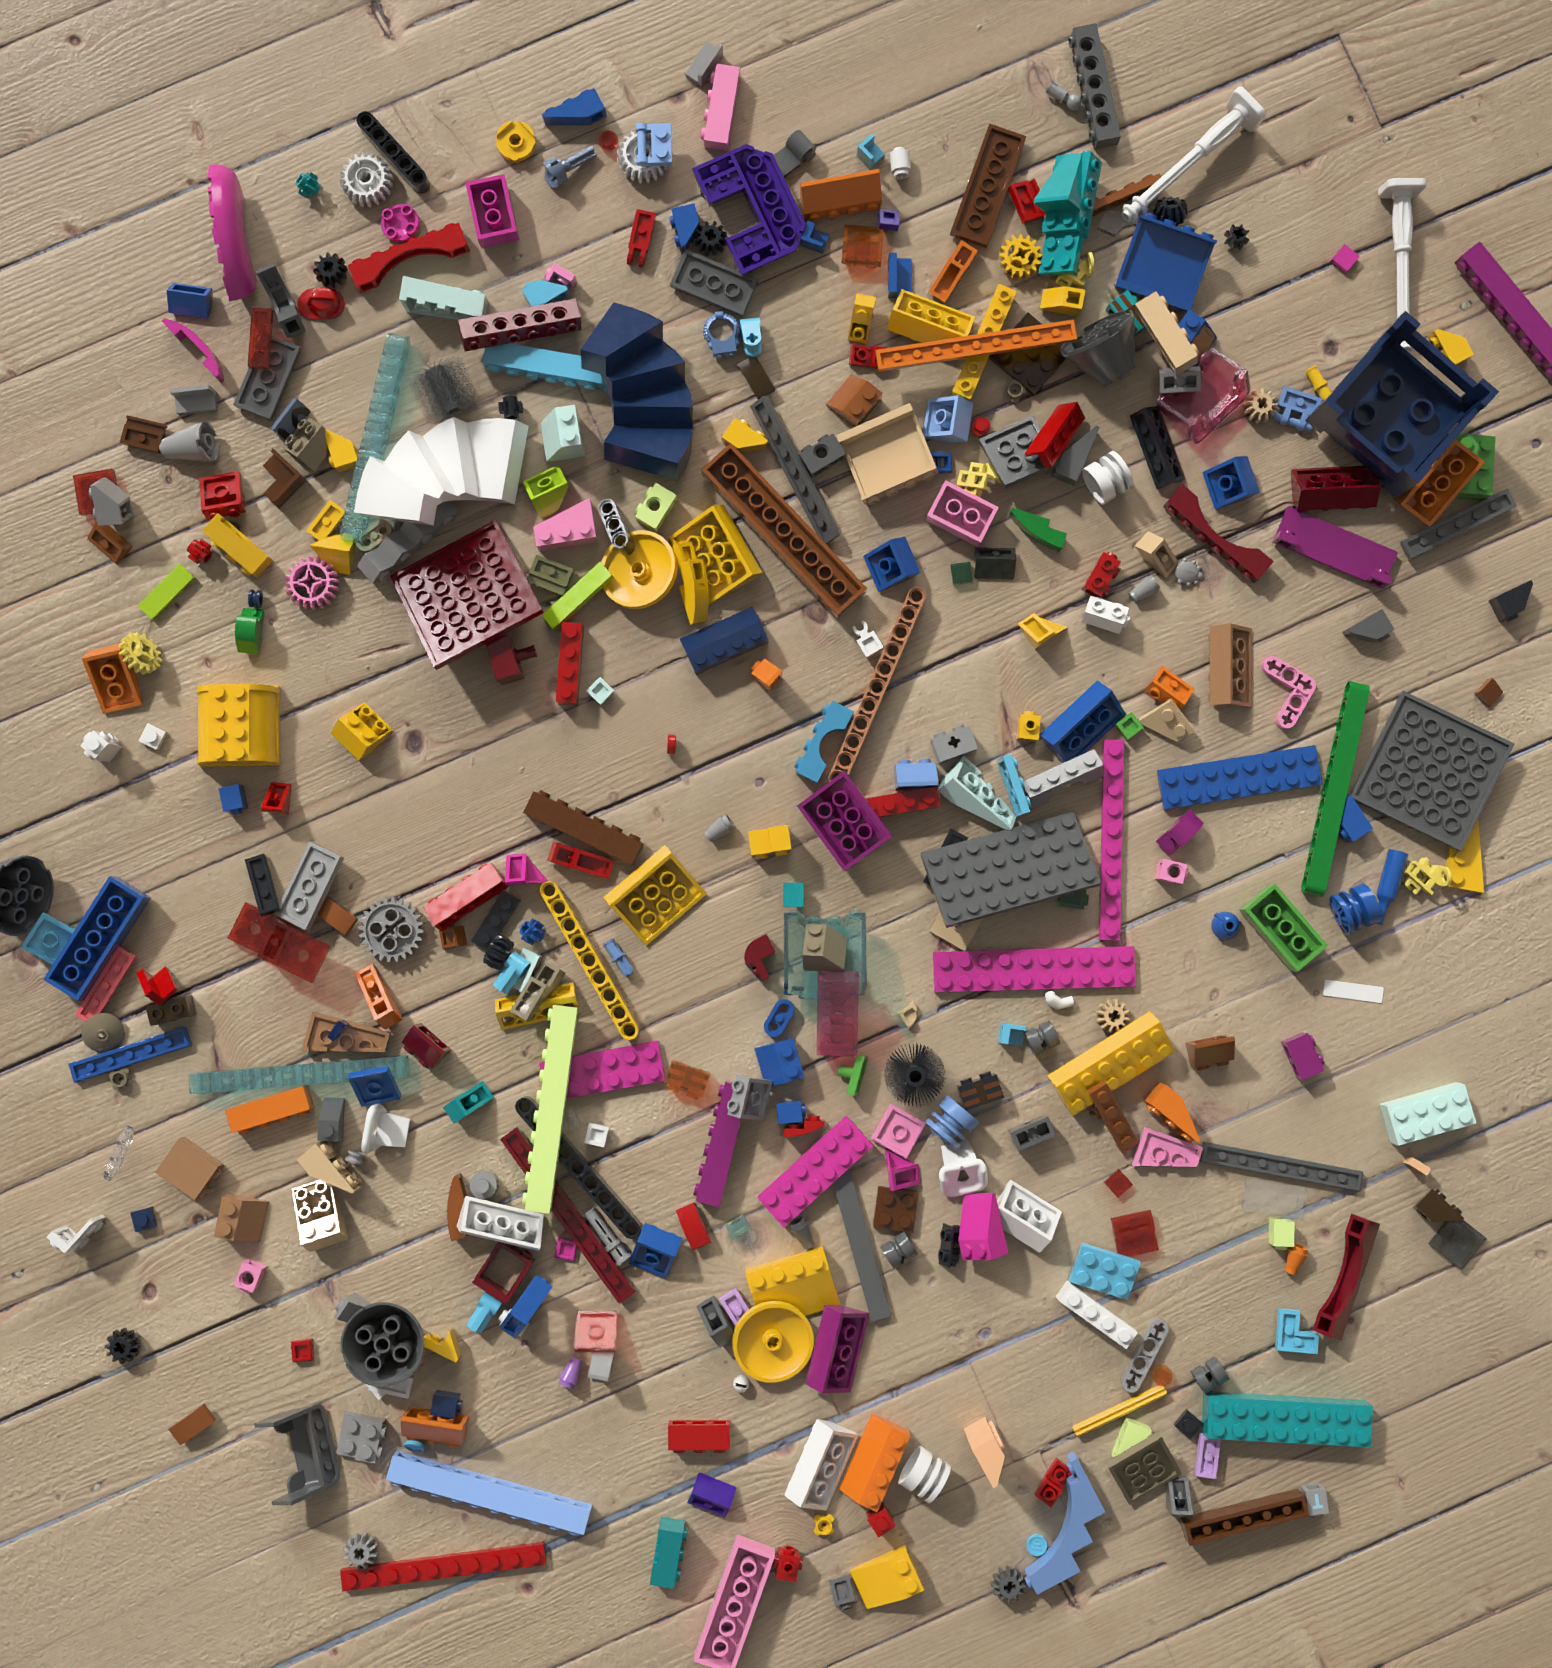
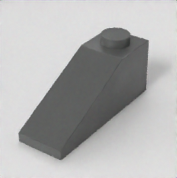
(1073, 459)

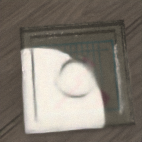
(1457, 1242)

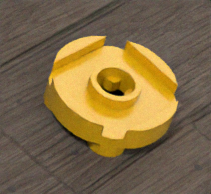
(515, 130)

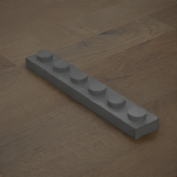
(1458, 524)

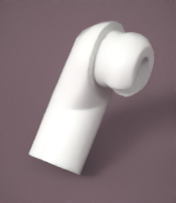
(1058, 1003)

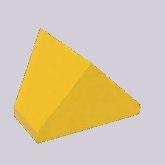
(336, 552)
(1039, 630)

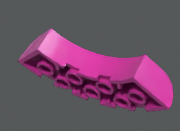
(229, 232)

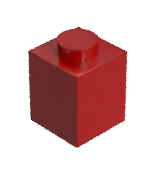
(881, 1521)

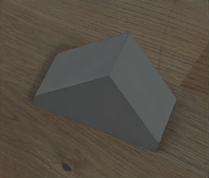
(1178, 1497)

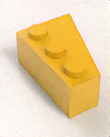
(237, 546)

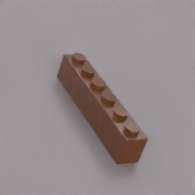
(583, 828)
(1244, 1516)

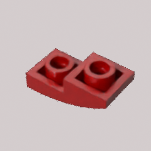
(863, 356)
(810, 1125)
(693, 1227)
(1053, 1482)

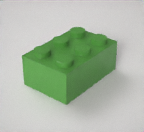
(1481, 484)

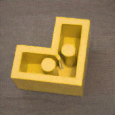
(770, 841)

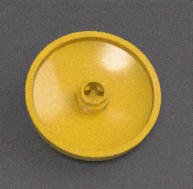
(642, 576)
(772, 1341)

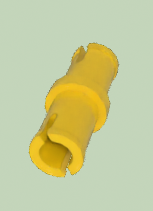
(1320, 385)

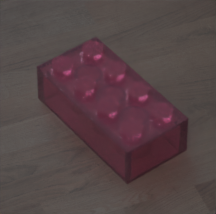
(837, 1013)

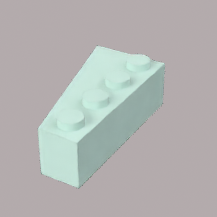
(441, 300)

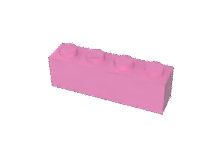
(721, 108)

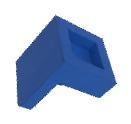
(814, 239)

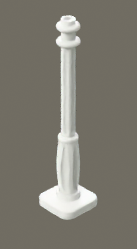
(1243, 111)
(1401, 192)

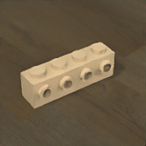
(1166, 333)

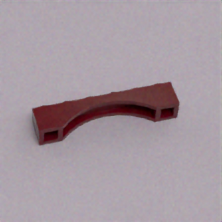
(1186, 508)
(1358, 1245)

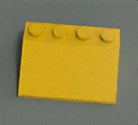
(723, 550)
(655, 895)
(795, 1279)

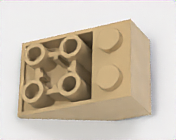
(326, 1165)
(318, 1215)

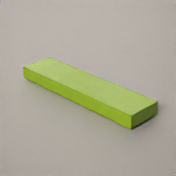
(577, 596)

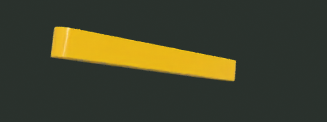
(581, 954)

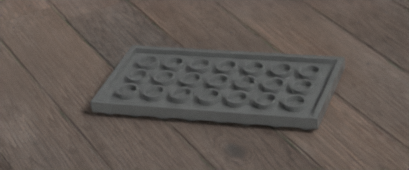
(1010, 869)

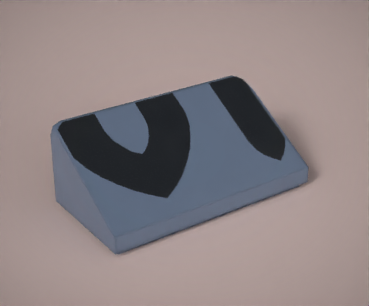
(289, 419)

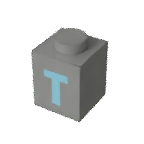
(1316, 1499)

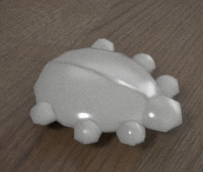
(1188, 572)

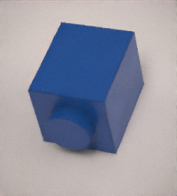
(233, 799)
(790, 1111)

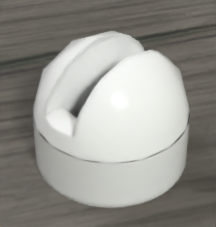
(741, 1379)

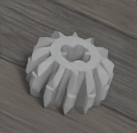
(353, 1547)

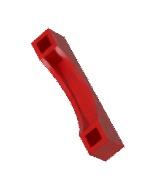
(370, 271)

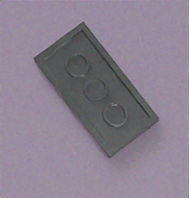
(713, 283)
(264, 388)

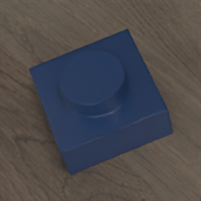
(143, 1219)

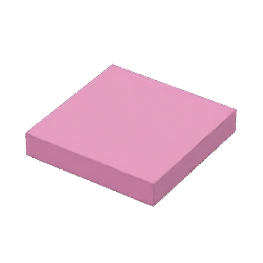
(898, 1131)

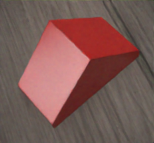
(277, 798)

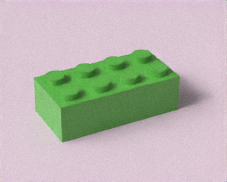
(1283, 927)

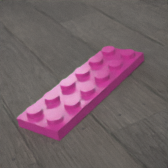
(614, 1069)
(815, 1171)

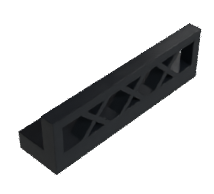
(1155, 447)

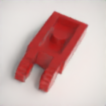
(641, 235)

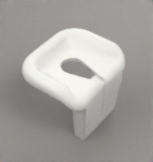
(391, 1129)
(958, 1160)

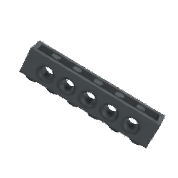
(1088, 37)

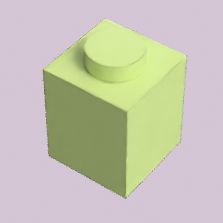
(1281, 1233)

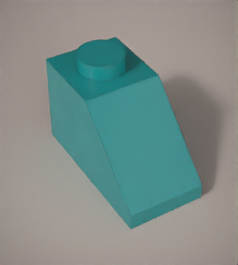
(468, 1102)

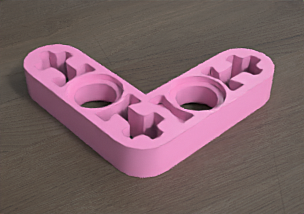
(1297, 690)

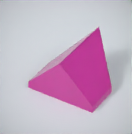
(522, 871)
(901, 1171)

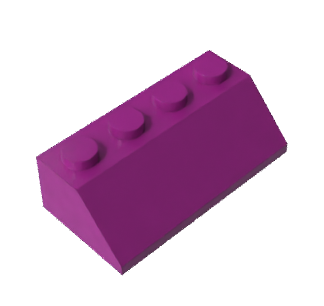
(837, 1349)

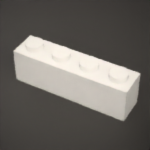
(1096, 1314)

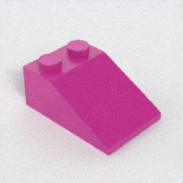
(981, 1228)

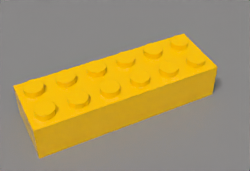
(1112, 1060)

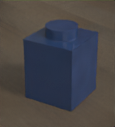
(446, 1404)

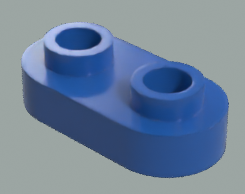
(778, 1017)

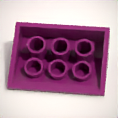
(844, 820)

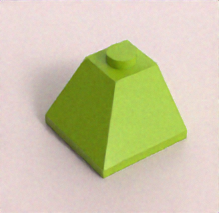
(547, 490)

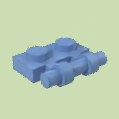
(1297, 402)

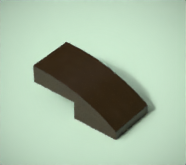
(756, 377)

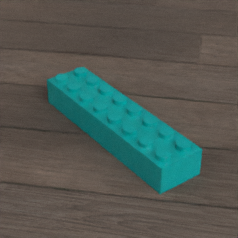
(1287, 1419)

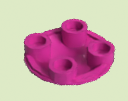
(399, 222)

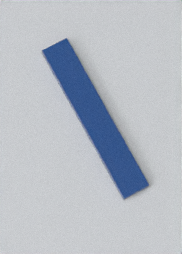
(130, 1054)

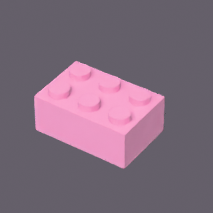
(961, 513)

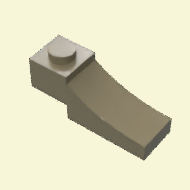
(537, 990)

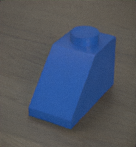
(1353, 821)

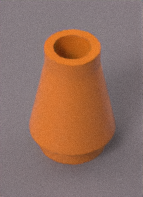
(1295, 1258)

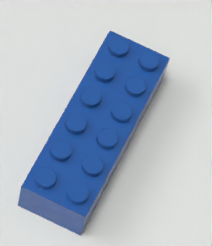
(97, 937)

